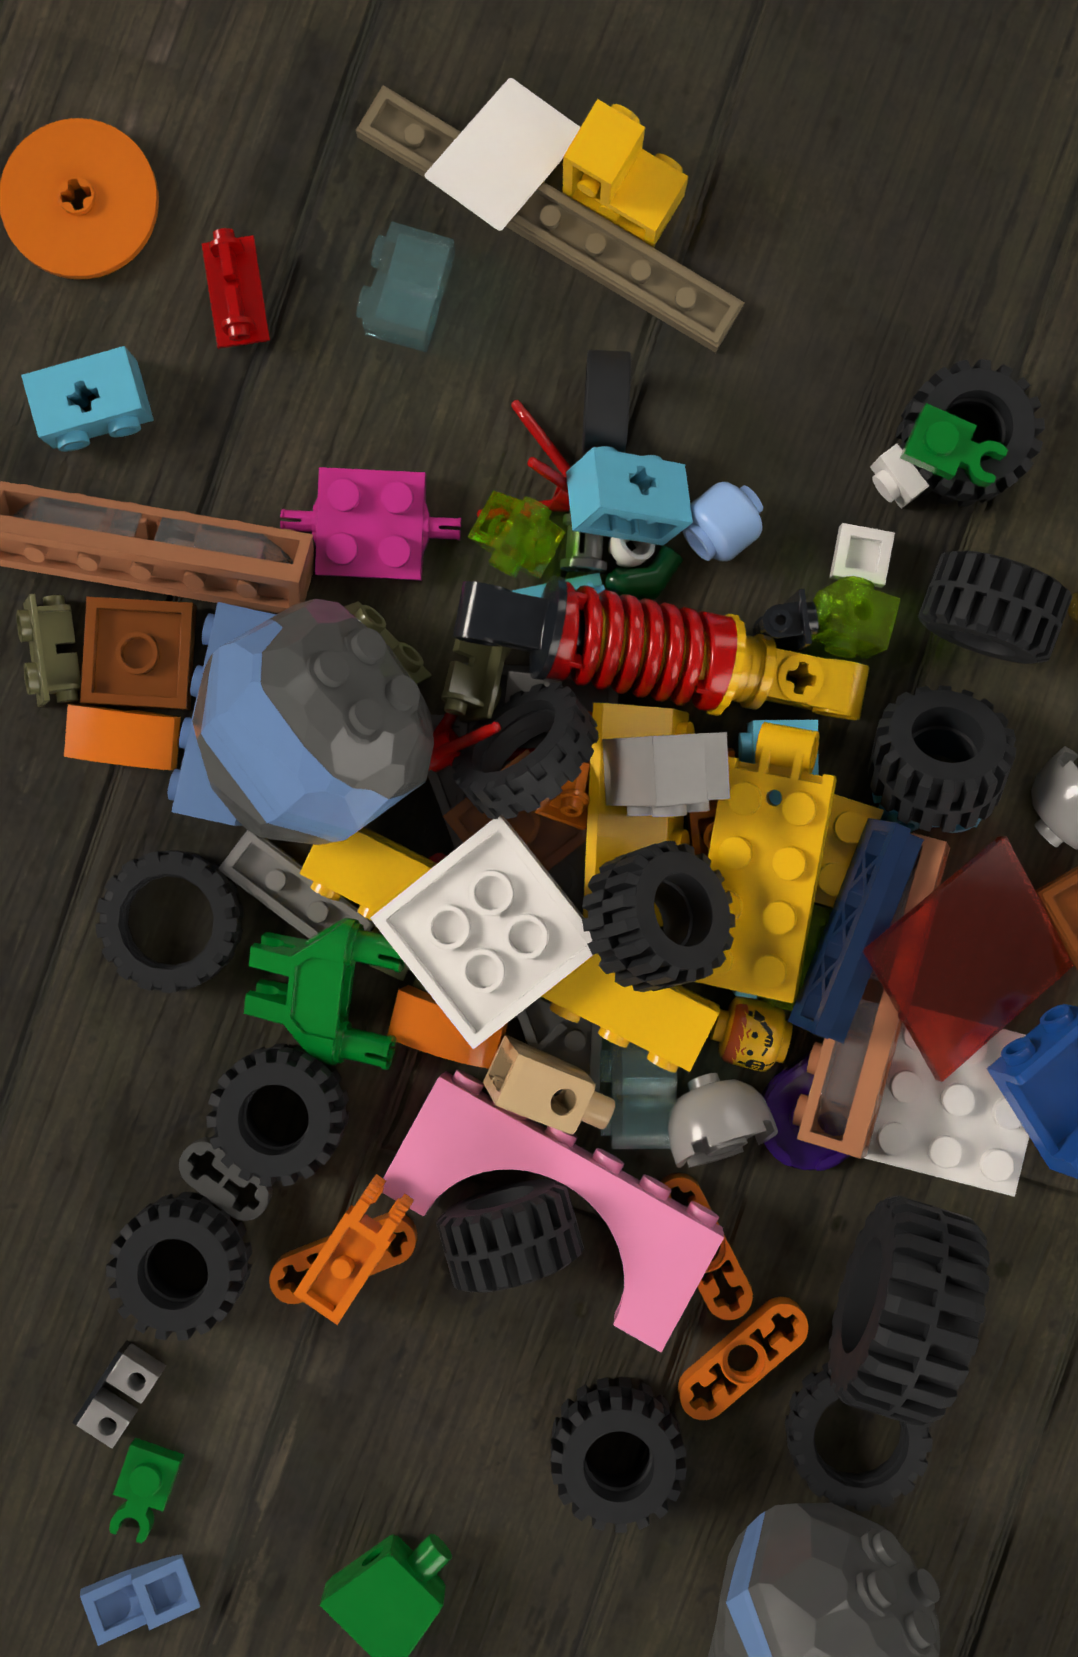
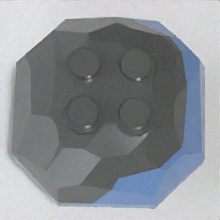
(311, 725)
(823, 1587)

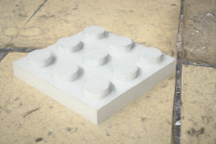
(486, 931)
(951, 1126)

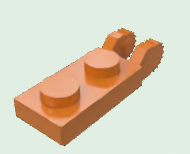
(350, 1254)

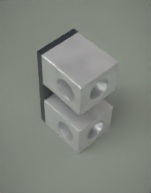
(105, 1404)

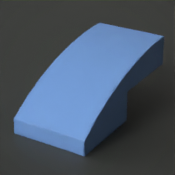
(139, 1597)

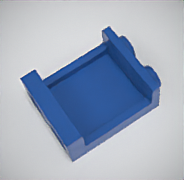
(1042, 1086)

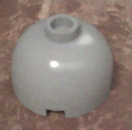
(1056, 799)
(717, 1120)

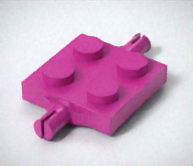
(370, 523)

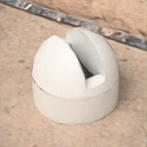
(626, 557)

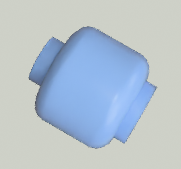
(724, 521)

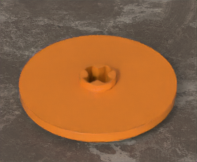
(43, 180)

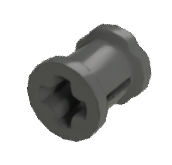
(576, 558)

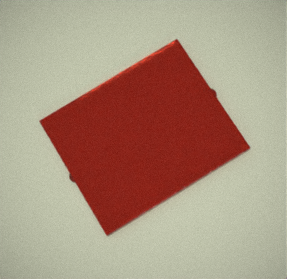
(969, 958)

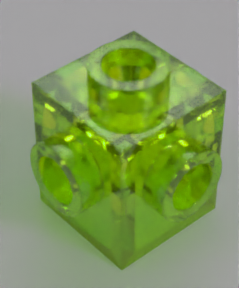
(517, 534)
(854, 618)

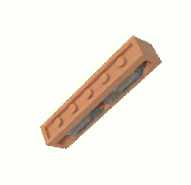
(153, 549)
(854, 1074)

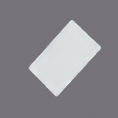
(504, 154)

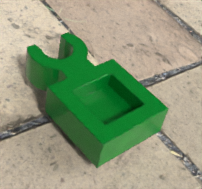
(944, 443)
(146, 1484)

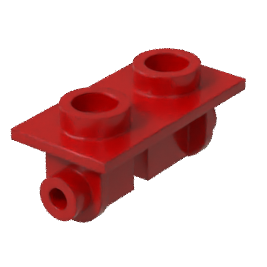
(235, 289)

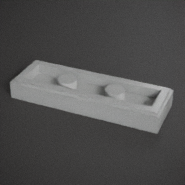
(276, 882)

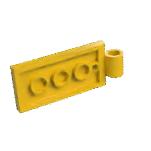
(771, 860)

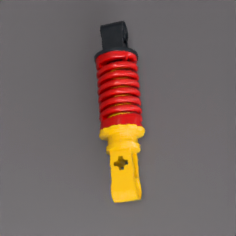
(654, 650)

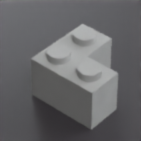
(666, 773)

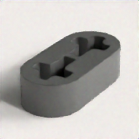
(217, 1188)

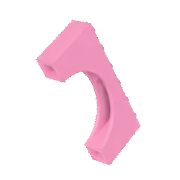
(658, 1239)

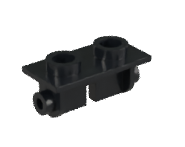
(790, 622)

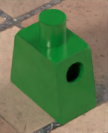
(389, 1595)

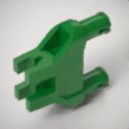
(320, 989)

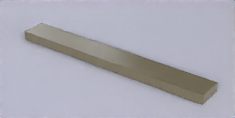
(569, 230)

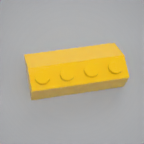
(608, 827)

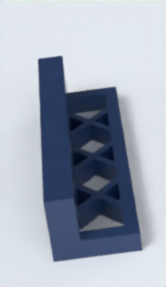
(857, 918)

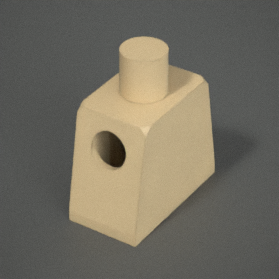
(527, 1078)

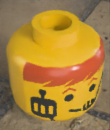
(752, 1034)

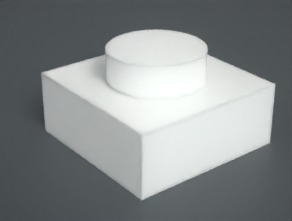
(897, 478)
(862, 553)

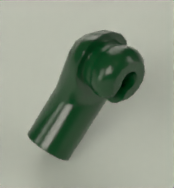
(647, 581)

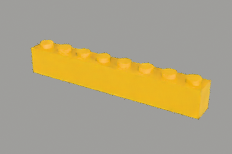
(664, 1021)

